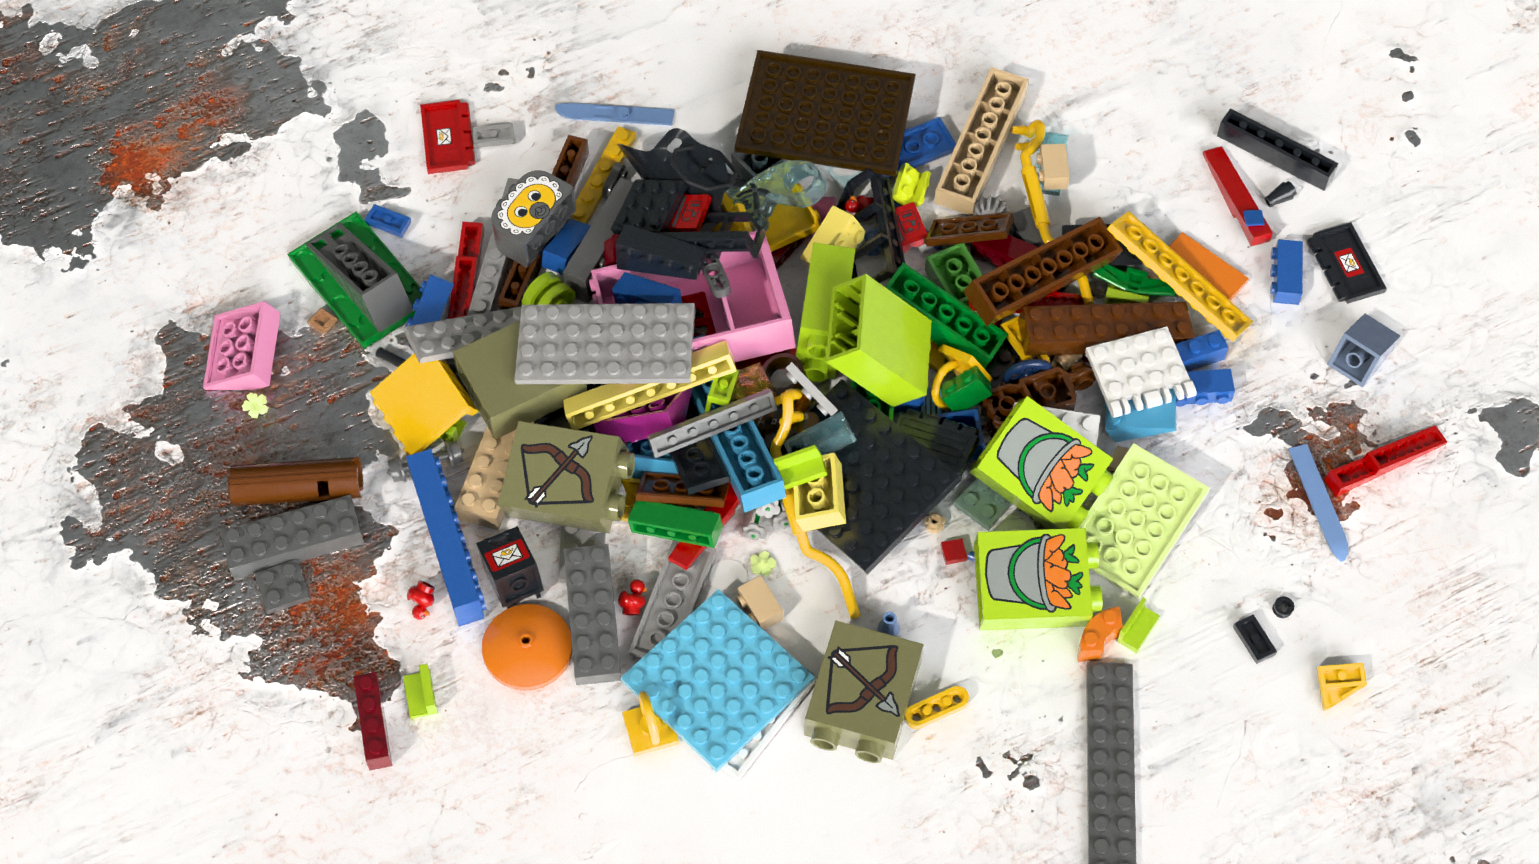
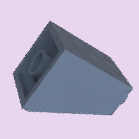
(1363, 349)

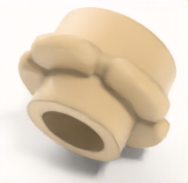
(930, 526)

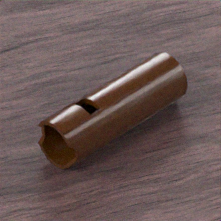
(295, 481)

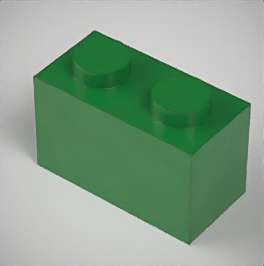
(966, 390)

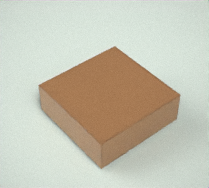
(322, 321)

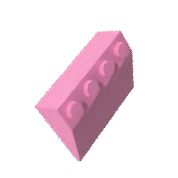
(242, 348)

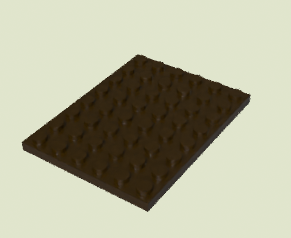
(825, 112)

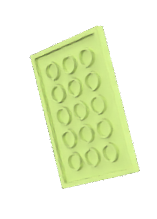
(1140, 518)

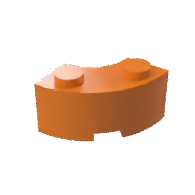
(1098, 632)

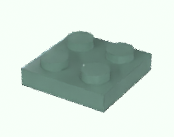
(982, 504)

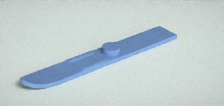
(613, 113)
(1320, 501)

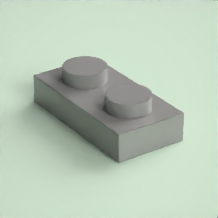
(493, 135)

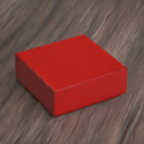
(953, 551)

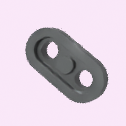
(618, 170)

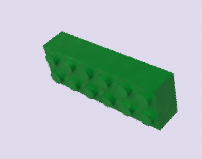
(951, 319)

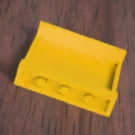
(786, 222)
(421, 402)

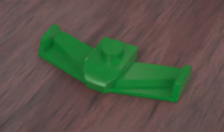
(1134, 281)

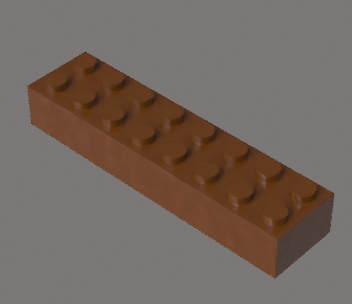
(1042, 271)
(1076, 327)

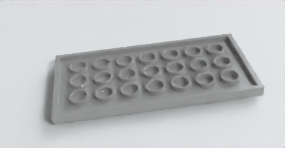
(605, 343)

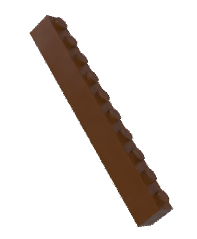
(567, 169)

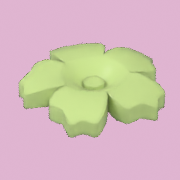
(255, 405)
(762, 564)

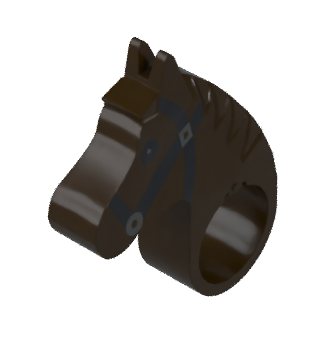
(769, 423)

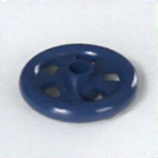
(1025, 369)

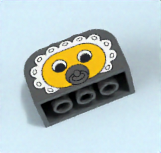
(531, 215)

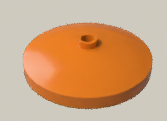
(529, 664)

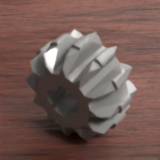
(990, 206)

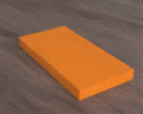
(1211, 267)

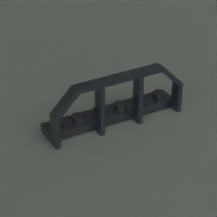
(886, 218)
(724, 239)

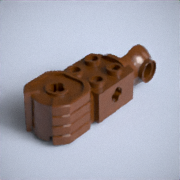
(1048, 388)

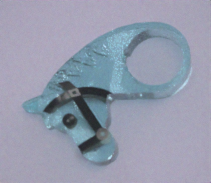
(775, 187)

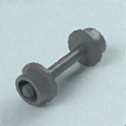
(453, 453)

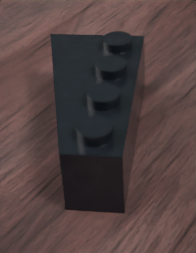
(658, 254)

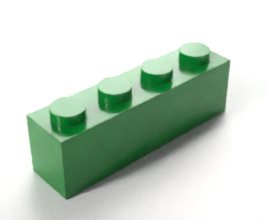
(675, 523)

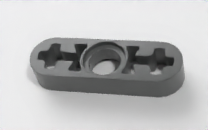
(721, 277)

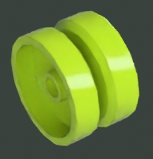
(548, 290)

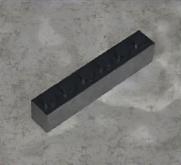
(1277, 149)

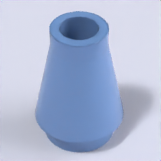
(889, 624)

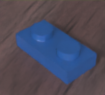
(388, 220)

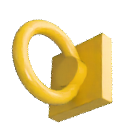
(958, 363)
(646, 729)

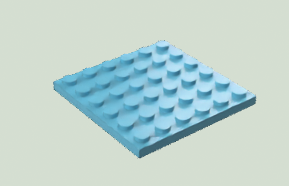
(718, 679)

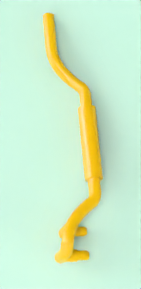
(1035, 193)
(788, 418)

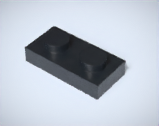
(1254, 639)

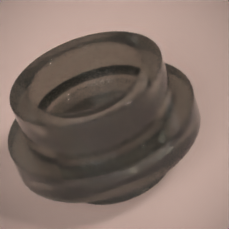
(1098, 288)

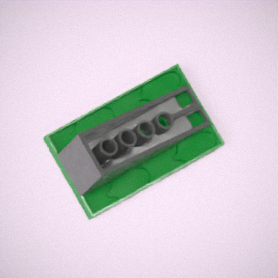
(358, 279)

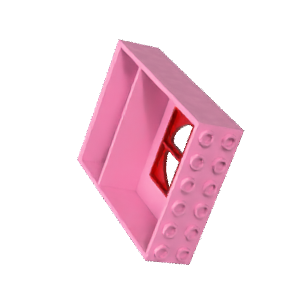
(750, 318)

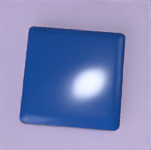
(1253, 217)

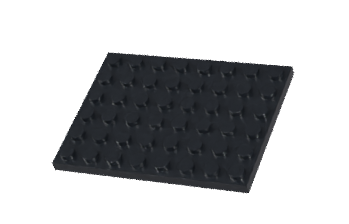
(886, 481)

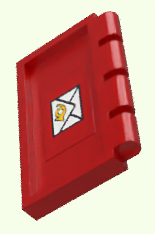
(447, 136)

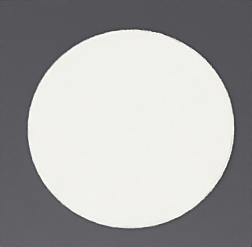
(727, 576)

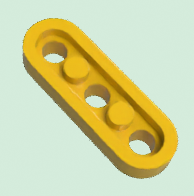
(943, 700)

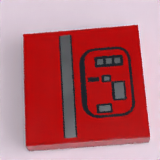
(690, 213)
(909, 223)

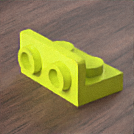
(910, 185)

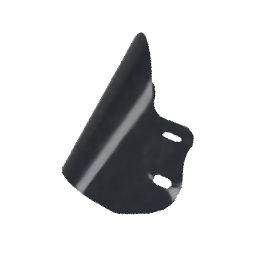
(656, 166)

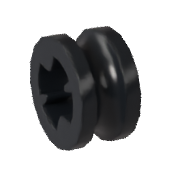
(1285, 600)

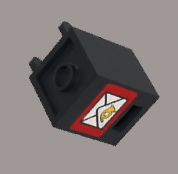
(510, 567)

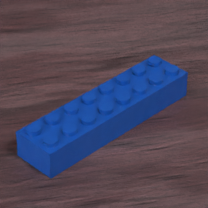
(447, 537)

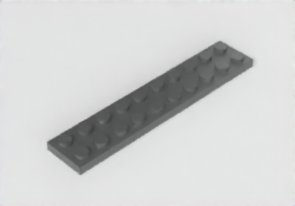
(1110, 763)

